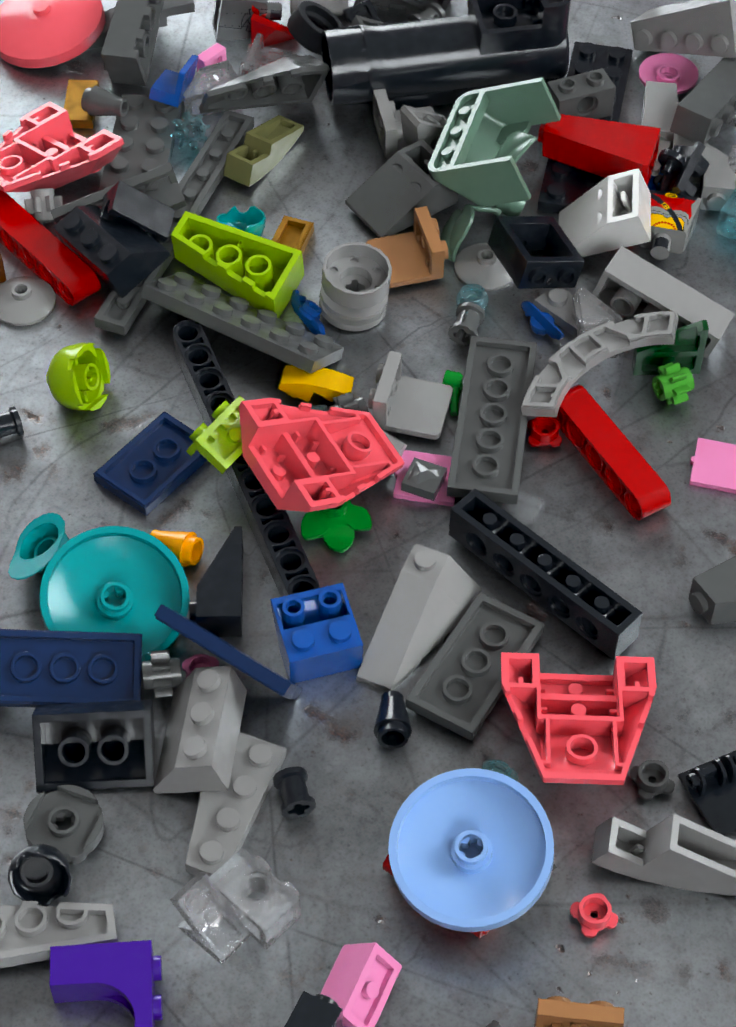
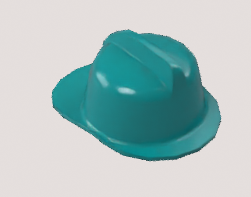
(37, 546)

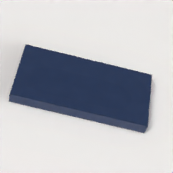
(228, 652)
(68, 667)

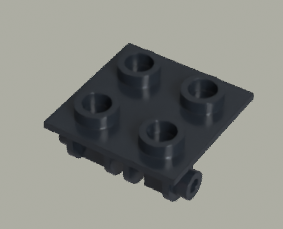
(714, 791)

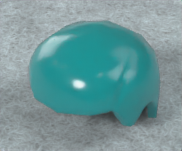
(250, 221)

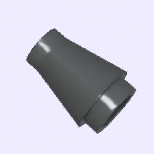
(103, 103)

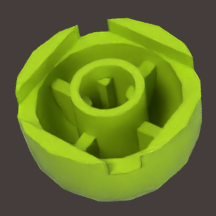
(79, 376)

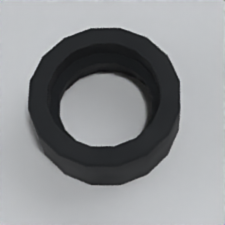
(308, 24)

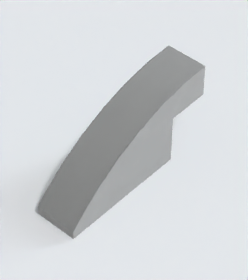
(668, 854)

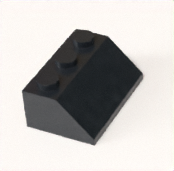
(111, 247)
(94, 745)

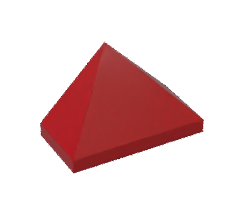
(272, 31)

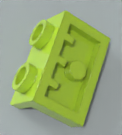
(222, 438)

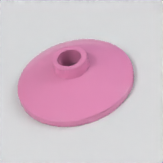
(669, 69)

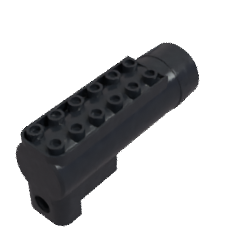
(447, 56)

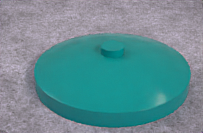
(114, 584)

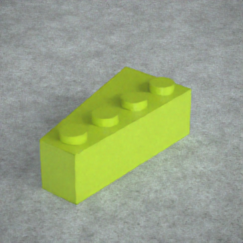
(239, 261)

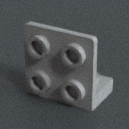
(389, 125)

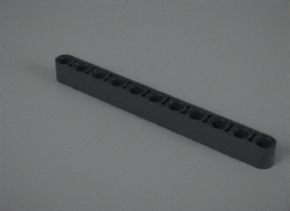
(269, 525)

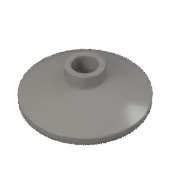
(481, 266)
(26, 301)

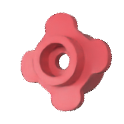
(601, 906)

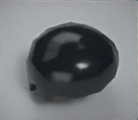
(40, 874)

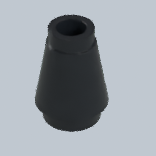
(392, 721)

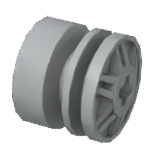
(355, 286)

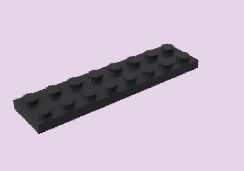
(566, 183)

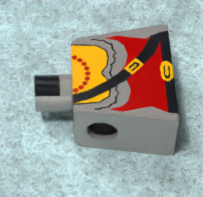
(671, 223)

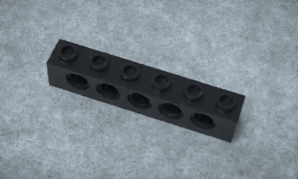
(545, 574)

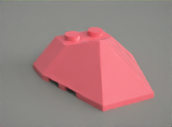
(49, 153)
(312, 455)
(580, 723)

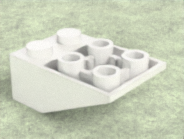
(609, 215)

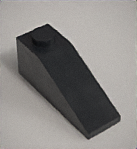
(221, 590)

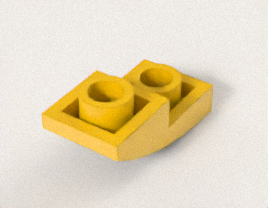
(323, 382)

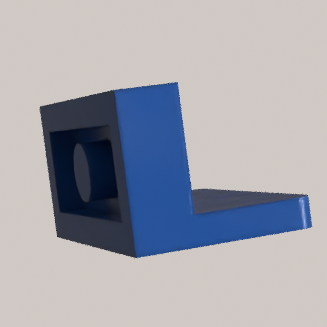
(172, 85)

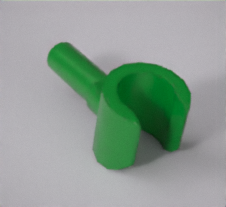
(455, 380)

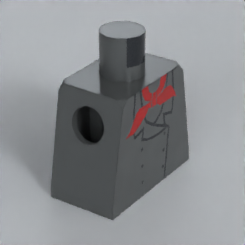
(233, 17)

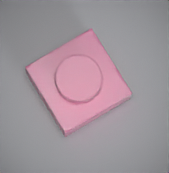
(211, 56)

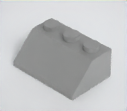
(202, 732)

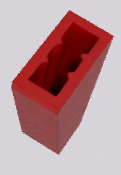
(601, 145)

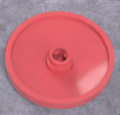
(48, 30)

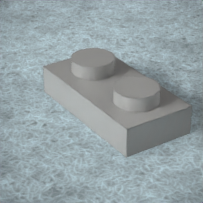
(559, 304)

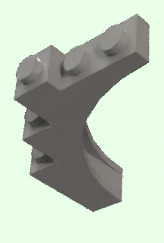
(658, 111)

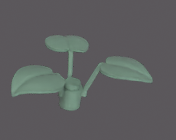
(461, 220)

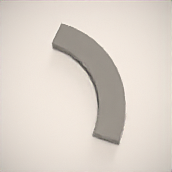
(588, 350)

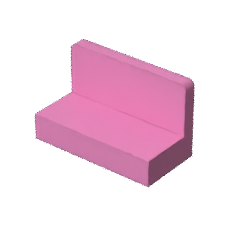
(361, 982)

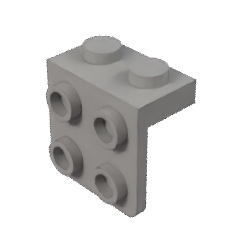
(408, 403)

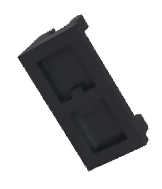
(138, 209)

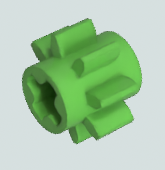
(673, 383)

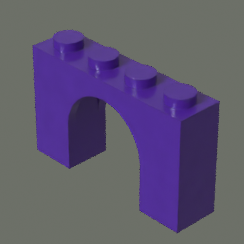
(110, 973)

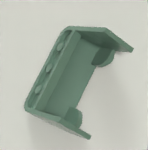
(474, 134)

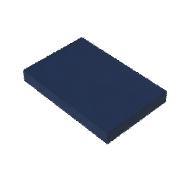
(151, 464)

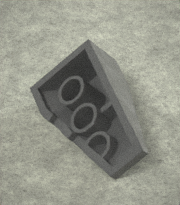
(281, 82)

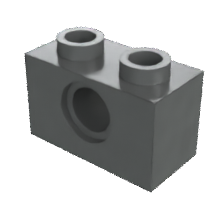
(584, 94)

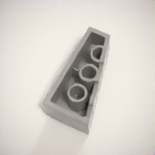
(638, 287)

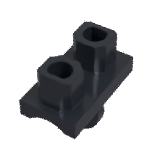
(679, 166)

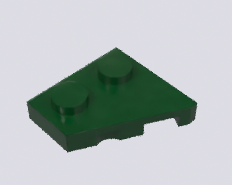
(686, 350)

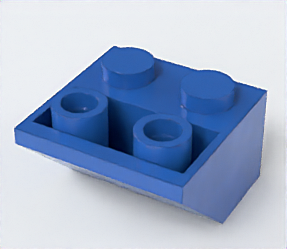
(317, 633)

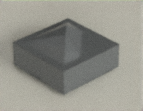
(424, 479)

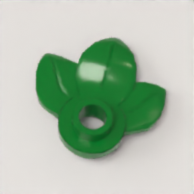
(336, 525)

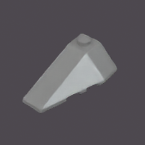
(420, 613)

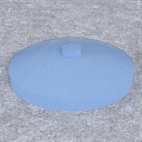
(471, 850)

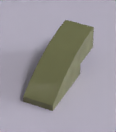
(262, 150)

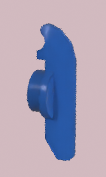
(308, 312)
(541, 322)

